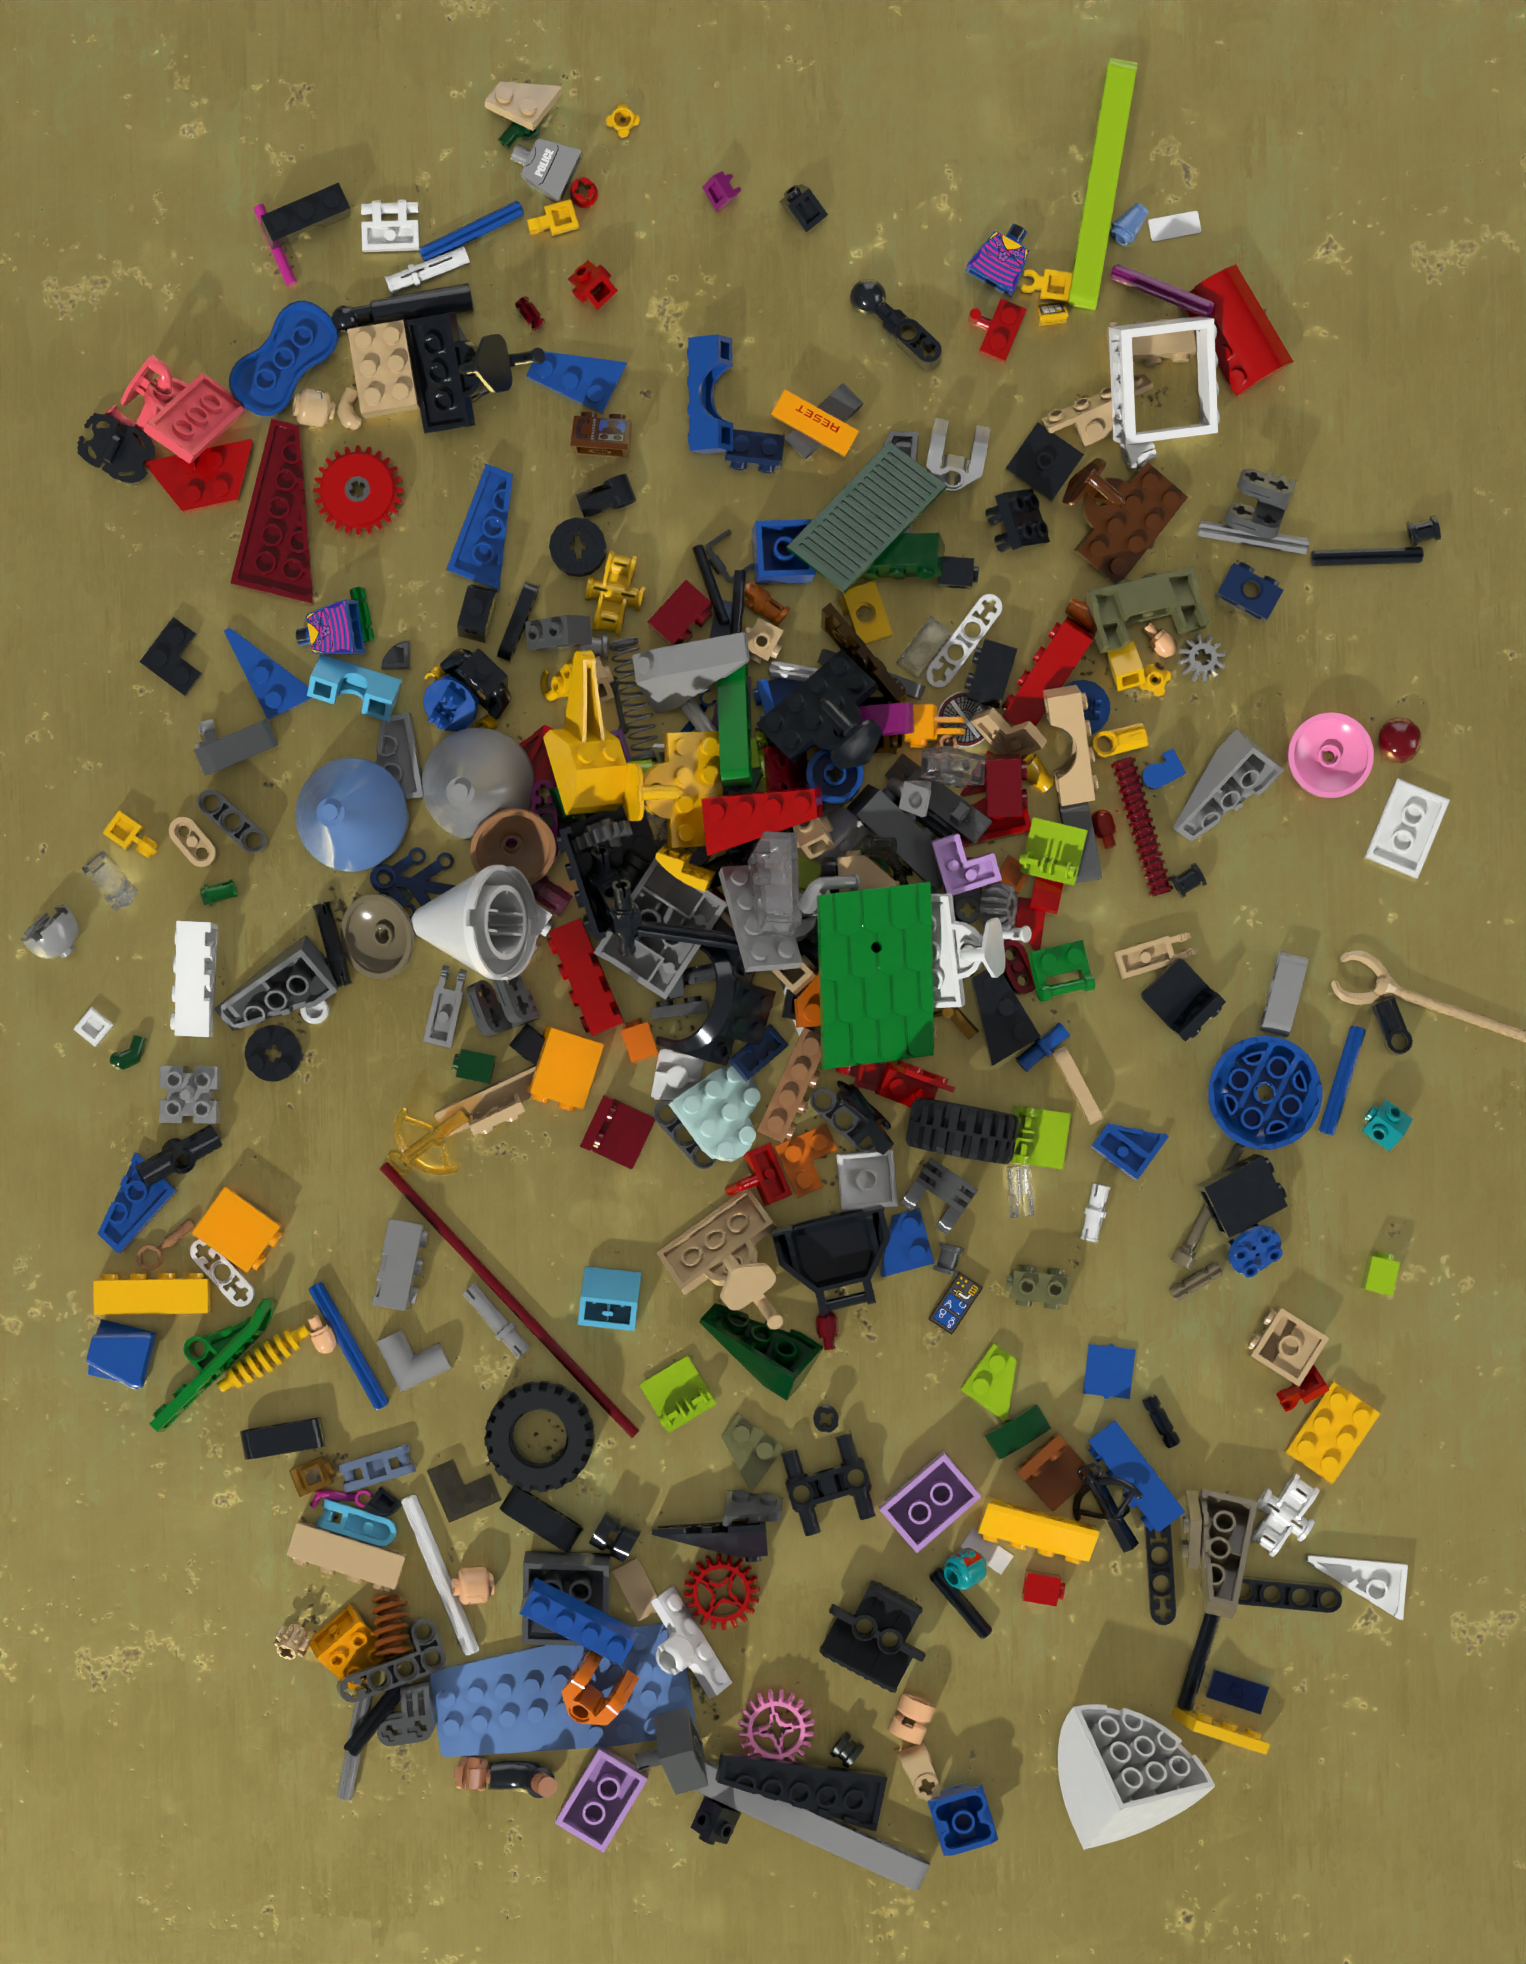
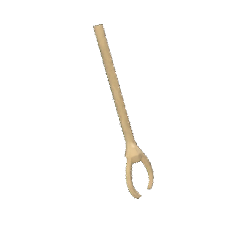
(1387, 988)

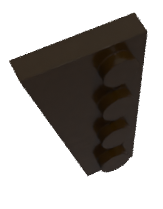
(847, 640)

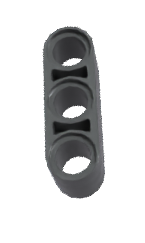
(840, 404)
(236, 747)
(223, 811)
(1079, 816)
(830, 1114)
(671, 1128)

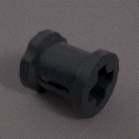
(1423, 530)
(1188, 880)
(827, 1410)

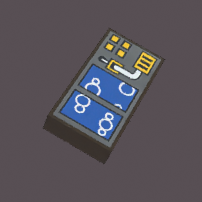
(955, 1303)

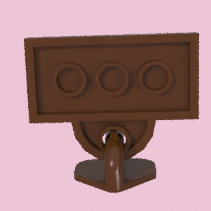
(1126, 520)

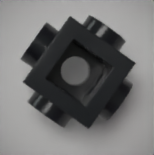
(715, 1821)

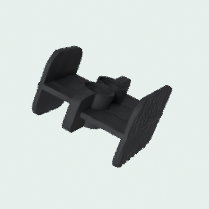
(865, 1651)

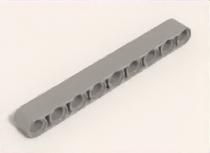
(823, 1832)

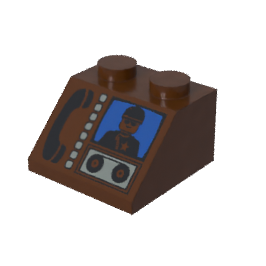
(601, 435)

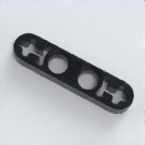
(1163, 1568)

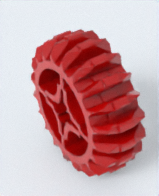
(732, 1598)

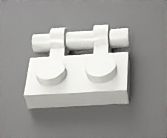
(390, 235)

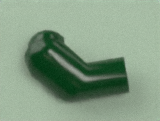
(131, 1056)

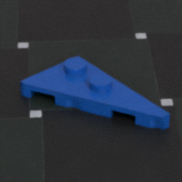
(272, 684)

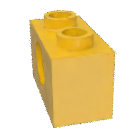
(866, 597)

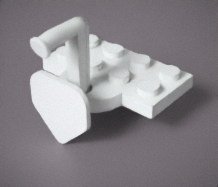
(954, 960)

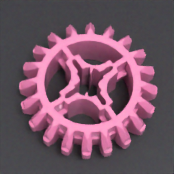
(762, 1730)

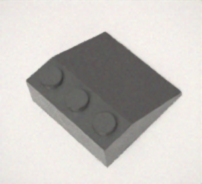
(577, 1574)

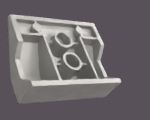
(669, 901)

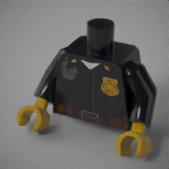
(482, 678)

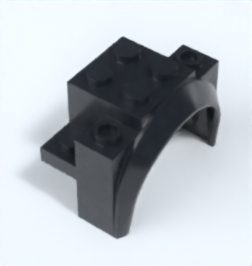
(737, 1011)

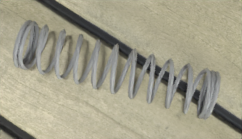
(618, 646)

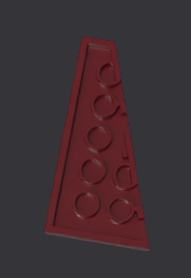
(275, 534)

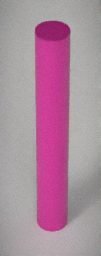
(278, 253)

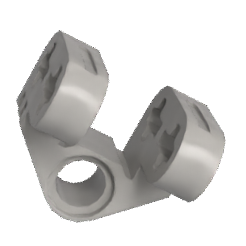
(968, 469)

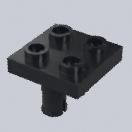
(1021, 520)

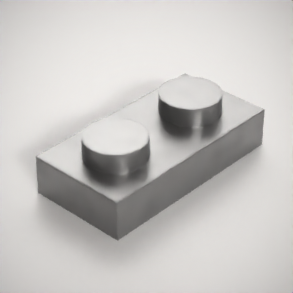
(691, 1005)

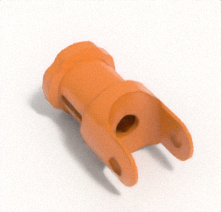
(761, 602)

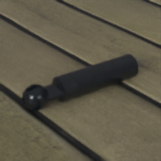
(405, 307)

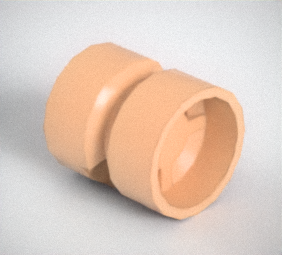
(913, 1708)

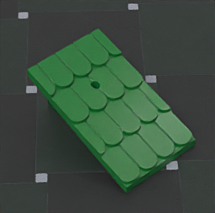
(875, 975)

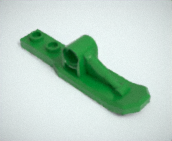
(220, 1352)

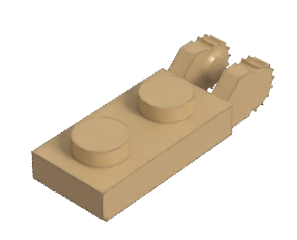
(1150, 955)

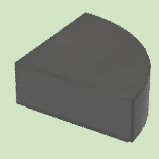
(397, 657)

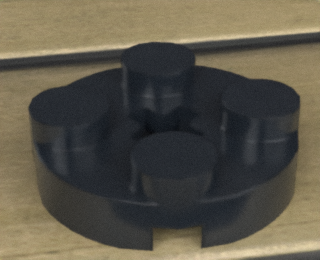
(259, 1061)

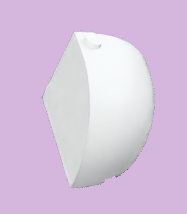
(1123, 1773)

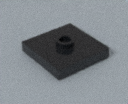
(1044, 462)

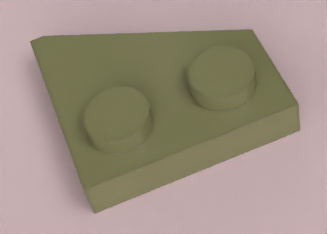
(751, 1449)

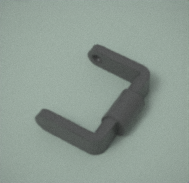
(717, 563)

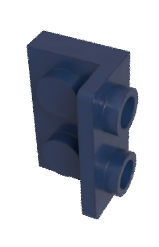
(756, 450)

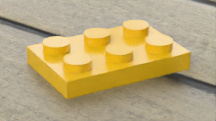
(1332, 1432)

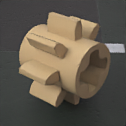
(291, 1641)

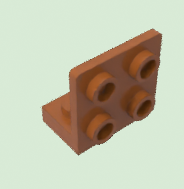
(1053, 1471)

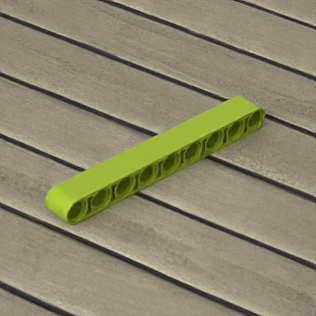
(1102, 183)

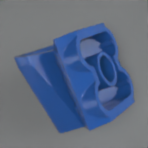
(121, 1353)
(962, 1819)

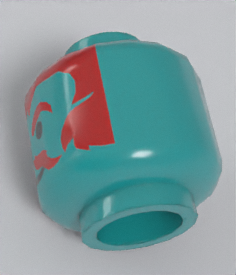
(965, 1569)

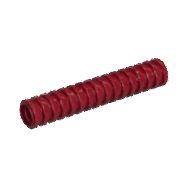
(1142, 827)

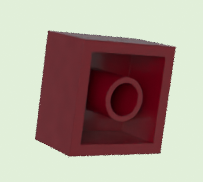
(681, 615)
(1004, 785)

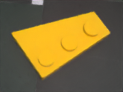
(1223, 1731)

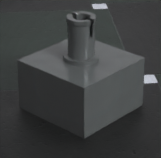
(678, 1751)

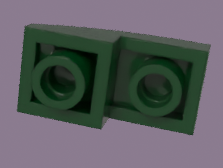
(1017, 1432)

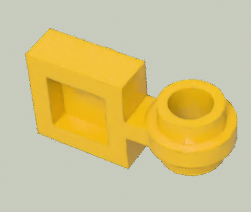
(125, 832)

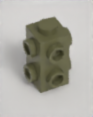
(1030, 1286)

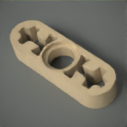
(1077, 1085)

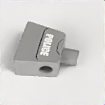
(548, 167)

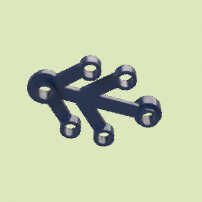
(417, 884)

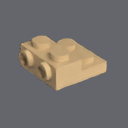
(1287, 1345)

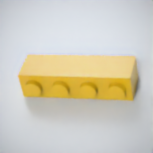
(152, 1295)

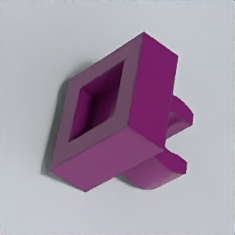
(720, 190)

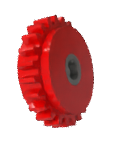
(339, 483)

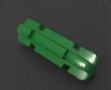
(359, 594)

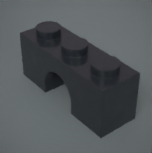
(318, 208)

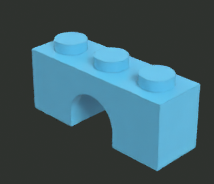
(335, 677)

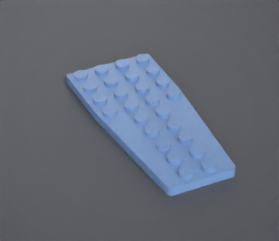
(518, 1703)

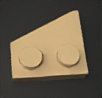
(523, 102)

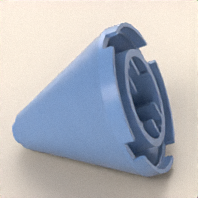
(352, 814)

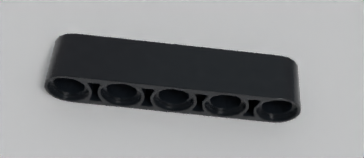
(1285, 1591)

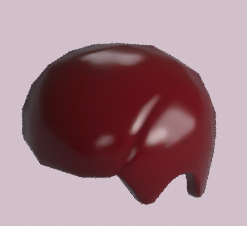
(1399, 740)

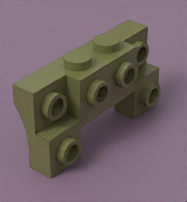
(1142, 600)

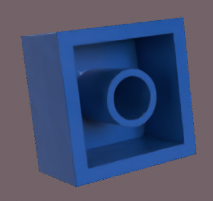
(771, 558)

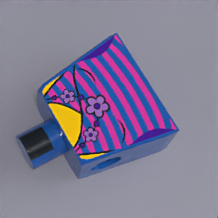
(1000, 260)
(334, 629)

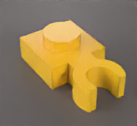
(1053, 285)

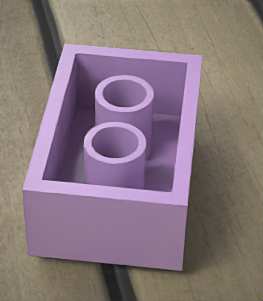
(929, 1501)
(601, 1798)

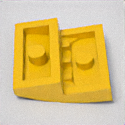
(677, 863)

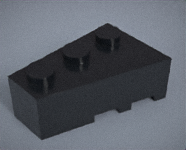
(1002, 1017)

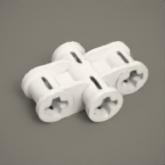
(1289, 1505)

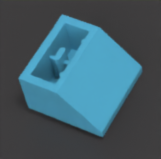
(609, 1298)

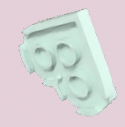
(719, 1112)

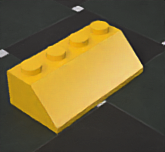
(1038, 1530)

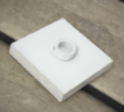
(866, 1179)

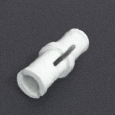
(1095, 1212)

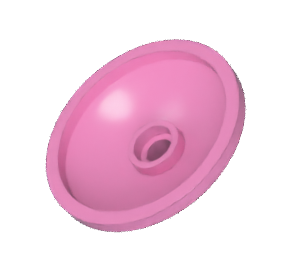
(1350, 750)

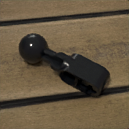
(869, 298)

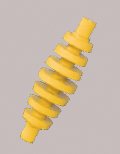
(263, 1358)

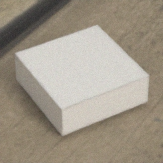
(93, 1027)

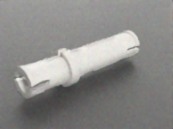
(427, 270)

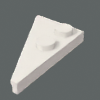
(1375, 1580)

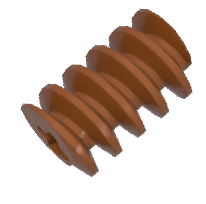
(390, 1624)

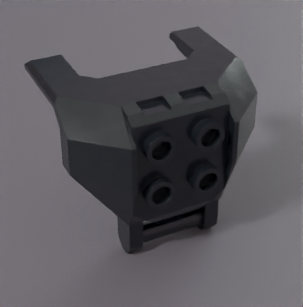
(835, 1253)

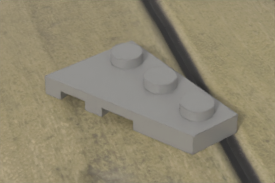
(399, 753)

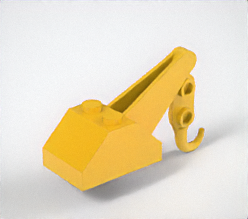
(583, 755)

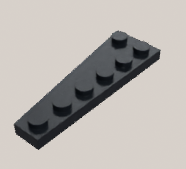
(828, 1790)

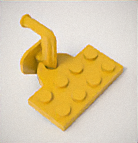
(684, 778)

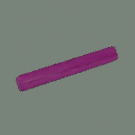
(1162, 290)

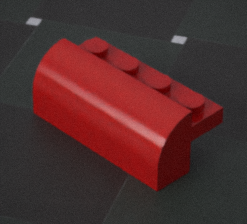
(1245, 338)

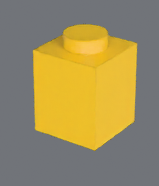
(1126, 667)

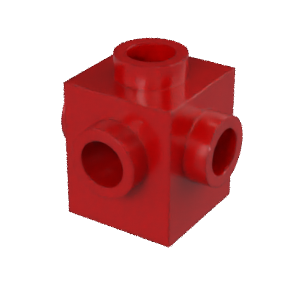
(592, 284)

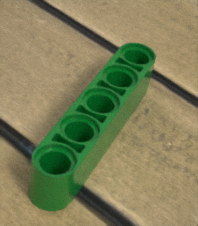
(734, 728)

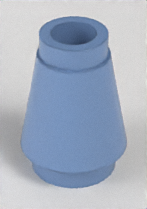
(1128, 225)

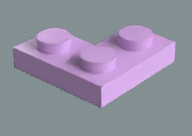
(959, 873)

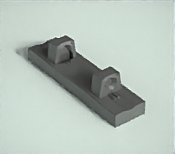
(944, 802)

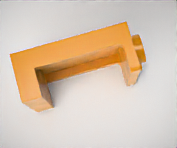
(565, 1069)
(238, 1230)

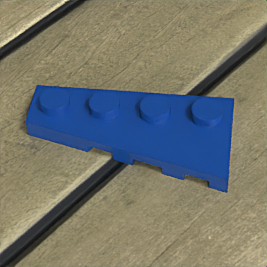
(483, 534)

